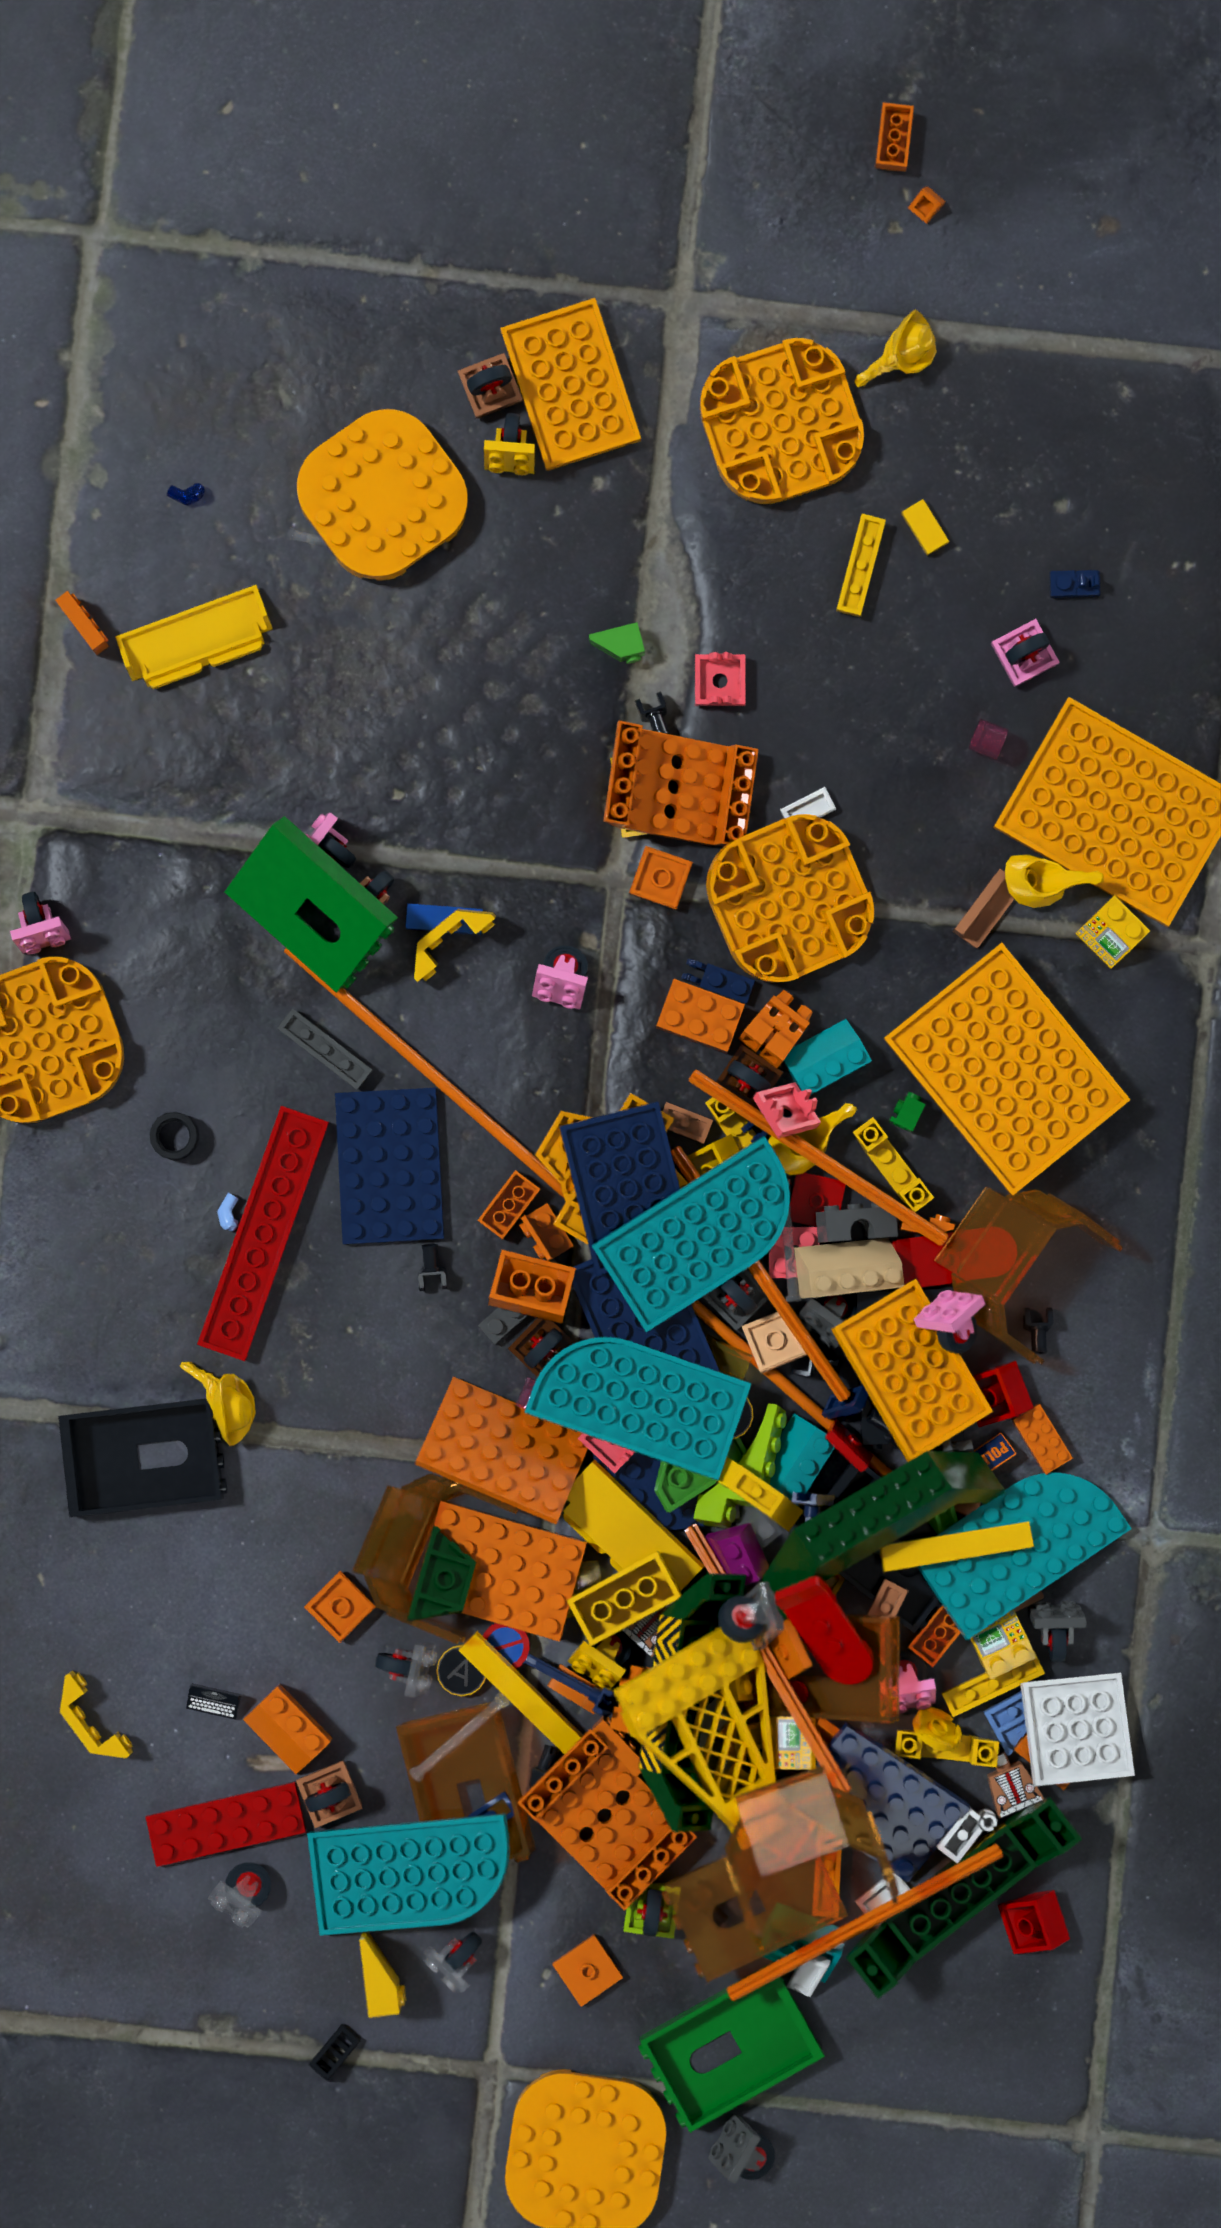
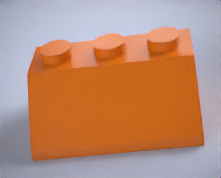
(531, 1286)
(288, 1729)

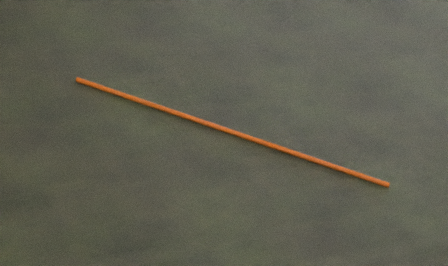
(539, 1169)

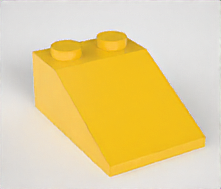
(382, 1984)

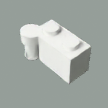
(965, 1832)

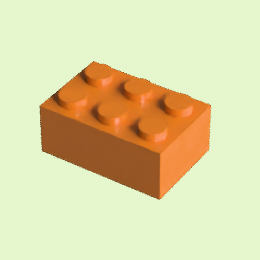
(700, 1016)

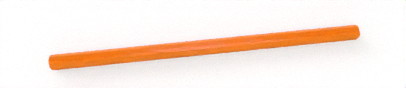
(820, 1159)
(778, 1301)
(778, 1677)
(864, 1922)

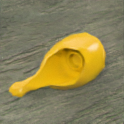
(908, 349)
(1041, 881)
(819, 1137)
(230, 1401)

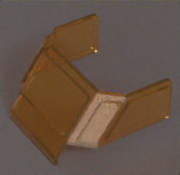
(1000, 1244)
(398, 1541)
(795, 1824)

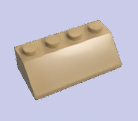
(848, 1268)

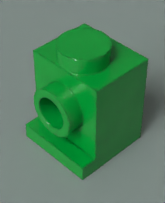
(907, 1112)

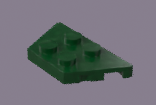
(442, 1579)

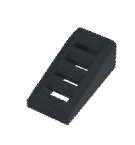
(341, 2058)

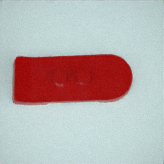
(918, 1261)
(826, 1630)

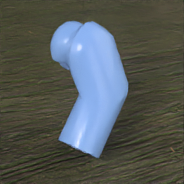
(225, 1213)

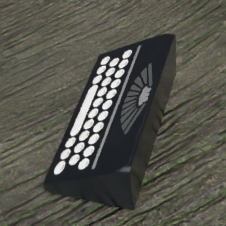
(213, 1701)

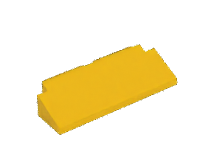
(196, 638)
(622, 1526)

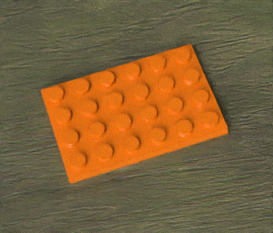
(502, 1451)
(519, 1570)

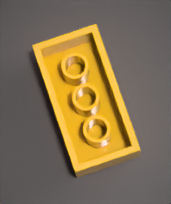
(624, 1598)

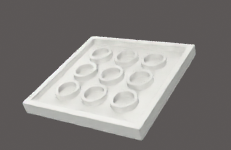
(1077, 1729)

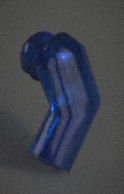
(187, 496)

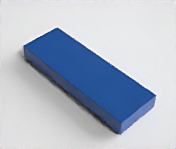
(429, 916)

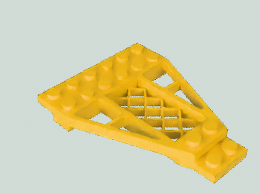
(680, 1683)

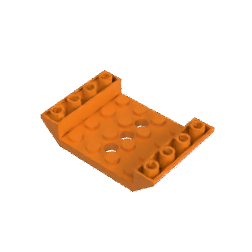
(711, 793)
(628, 1847)

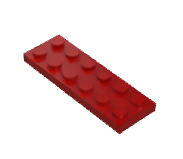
(225, 1824)

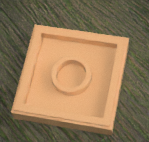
(772, 1342)

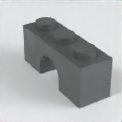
(836, 1224)

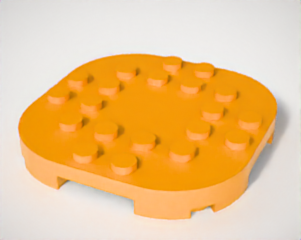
(781, 421)
(382, 494)
(789, 898)
(55, 1040)
(585, 2151)

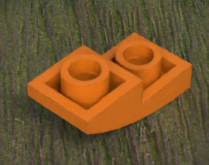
(939, 1221)
(570, 1693)

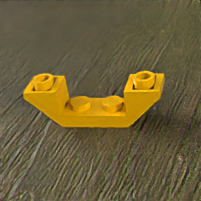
(476, 920)
(730, 1123)
(892, 1166)
(759, 1494)
(115, 1746)
(970, 1749)

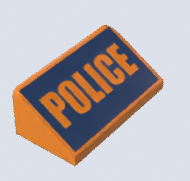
(996, 1451)

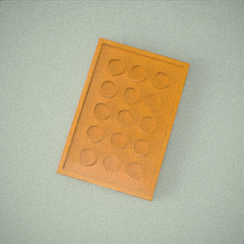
(570, 384)
(907, 1373)

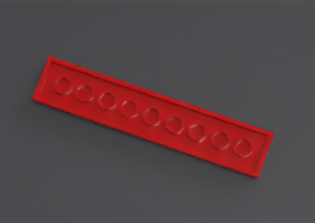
(263, 1233)

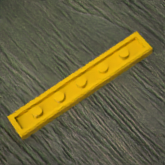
(956, 1546)
(520, 1692)

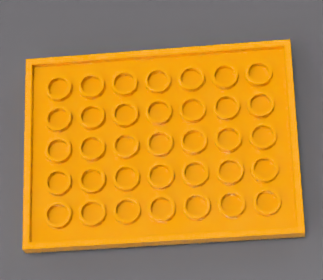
(1118, 809)
(1007, 1069)

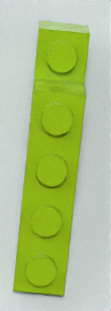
(718, 1505)

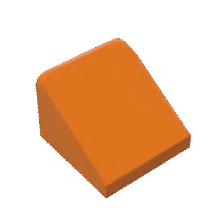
(926, 204)

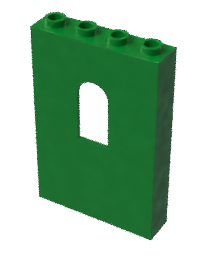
(278, 881)
(767, 2031)

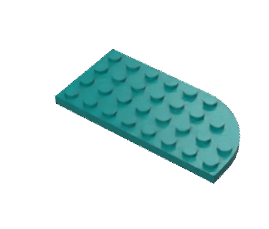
(699, 1235)
(642, 1402)
(1067, 1525)
(407, 1872)

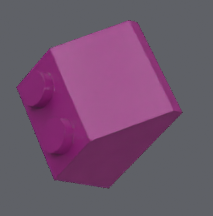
(739, 1552)

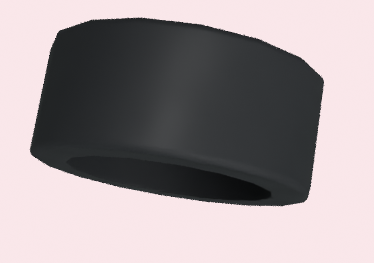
(155, 1136)

